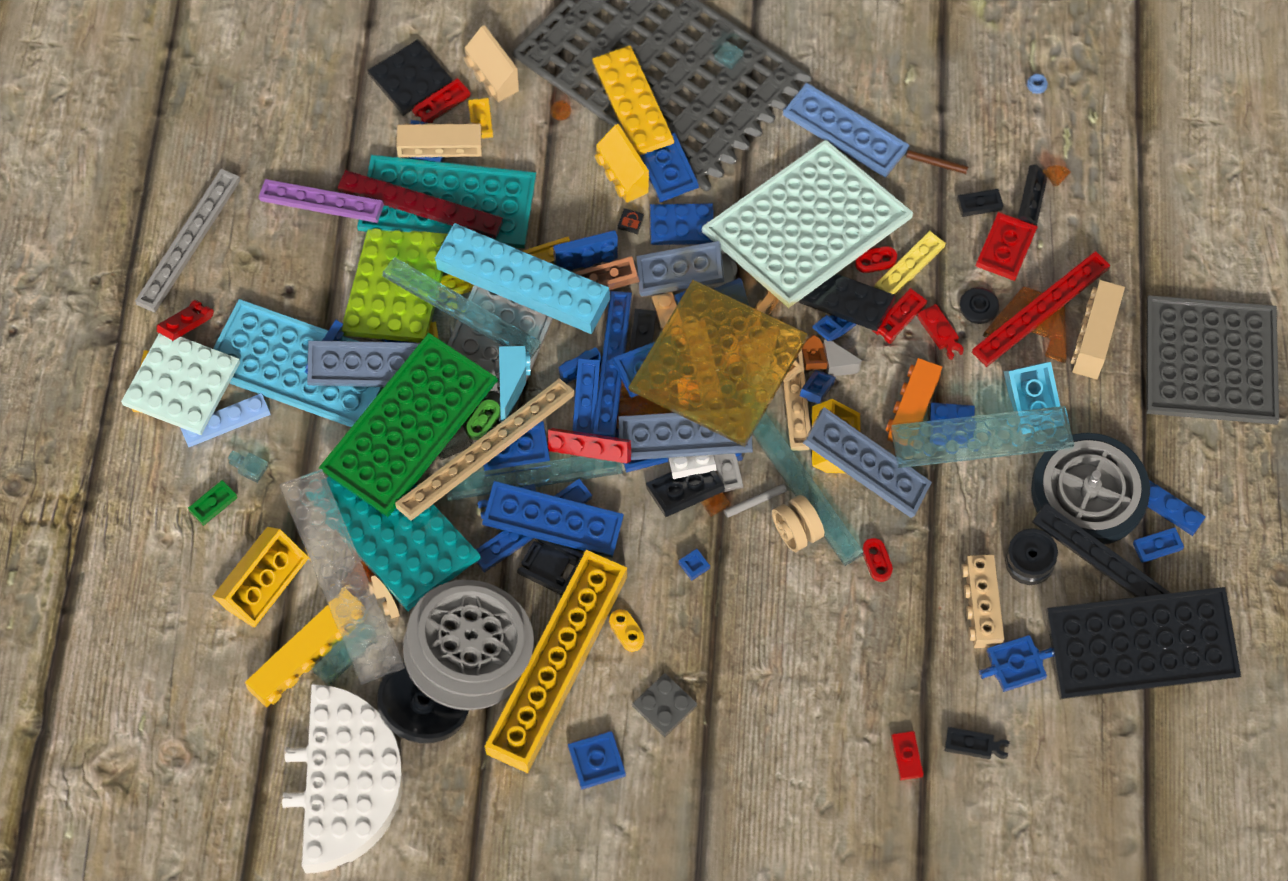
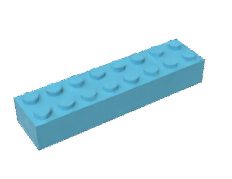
(522, 278)

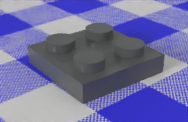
(664, 705)

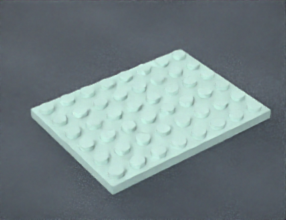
(807, 223)

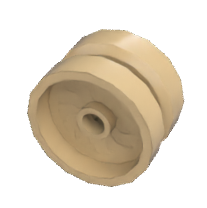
(798, 523)

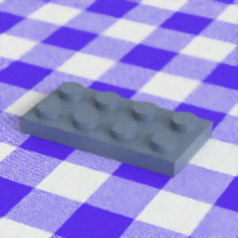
(678, 267)

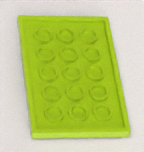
(381, 307)

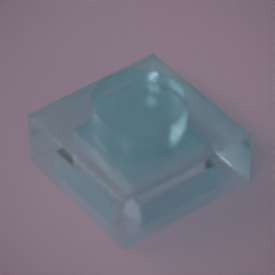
(728, 55)

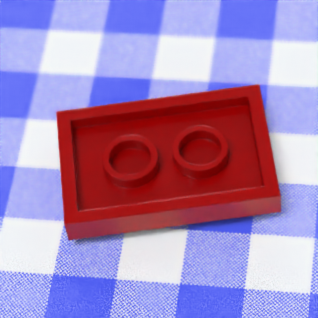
(1006, 246)

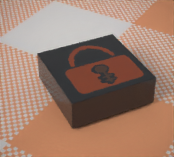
(631, 221)

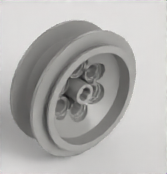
(445, 673)

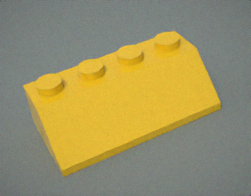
(261, 576)

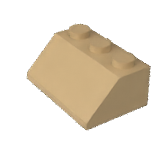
(491, 65)

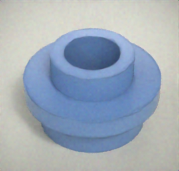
(1037, 79)

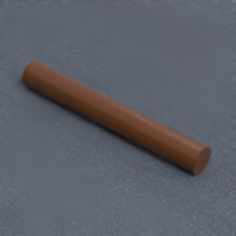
(937, 162)

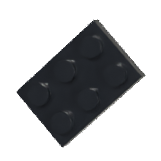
(680, 493)

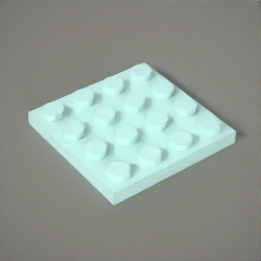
(181, 382)

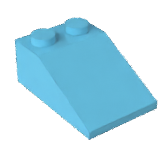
(513, 367)
(1032, 387)

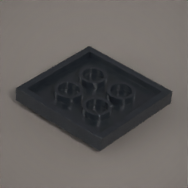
(409, 76)

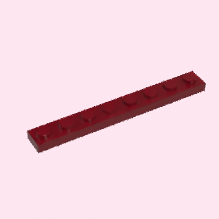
(420, 204)

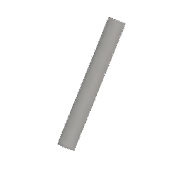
(755, 500)

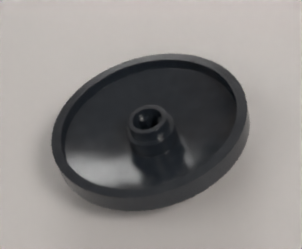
(413, 713)

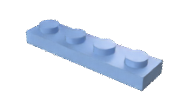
(229, 419)

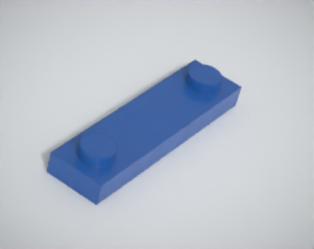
(586, 395)

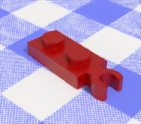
(940, 330)

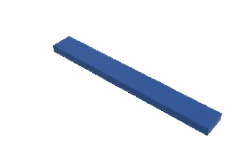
(610, 380)

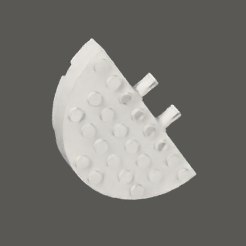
(350, 780)

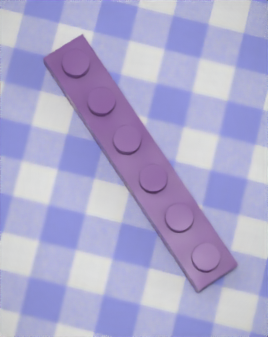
(321, 200)

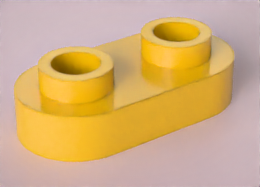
(625, 629)

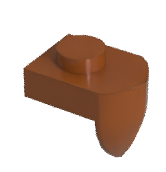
(813, 354)

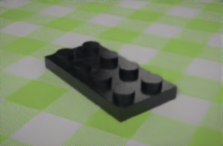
(851, 301)

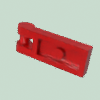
(441, 101)
(901, 315)
(185, 320)

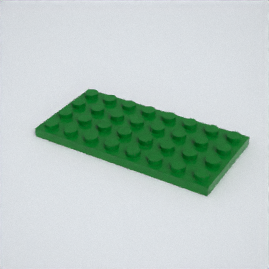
(408, 424)

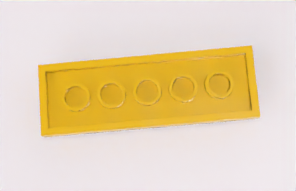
(633, 100)

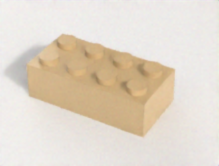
(1097, 329)

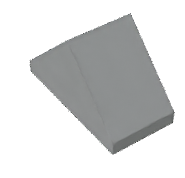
(840, 360)

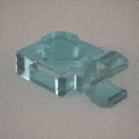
(249, 467)

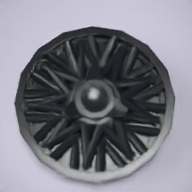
(979, 305)

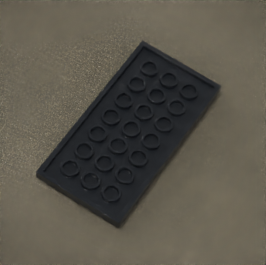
(1143, 643)

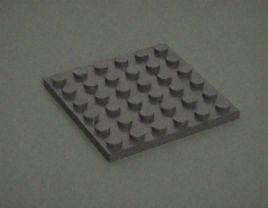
(1212, 360)

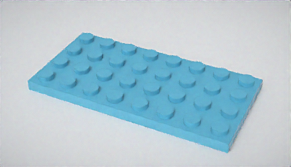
(274, 363)

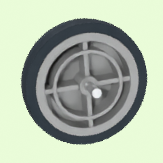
(1094, 486)

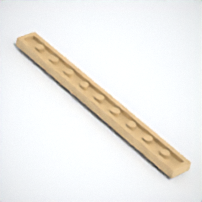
(484, 449)

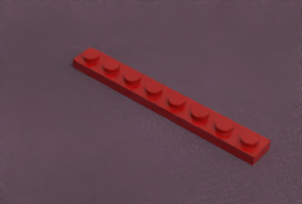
(1040, 309)

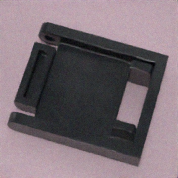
(548, 563)

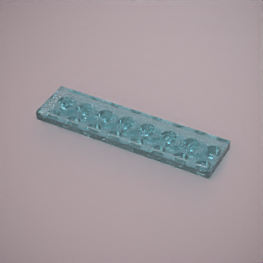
(982, 436)

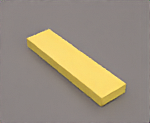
(911, 264)

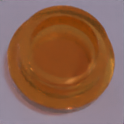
(560, 110)

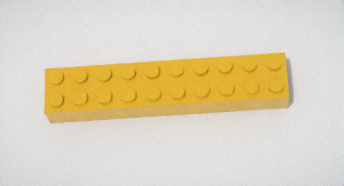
(556, 661)

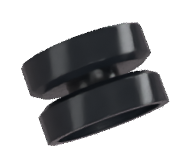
(1031, 556)

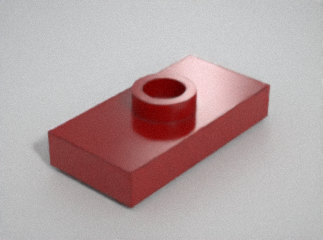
(907, 755)

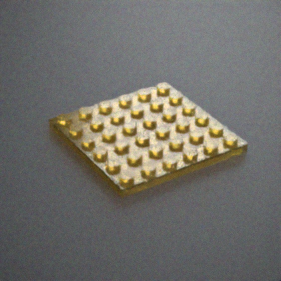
(718, 362)

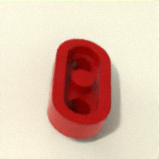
(875, 258)
(877, 561)

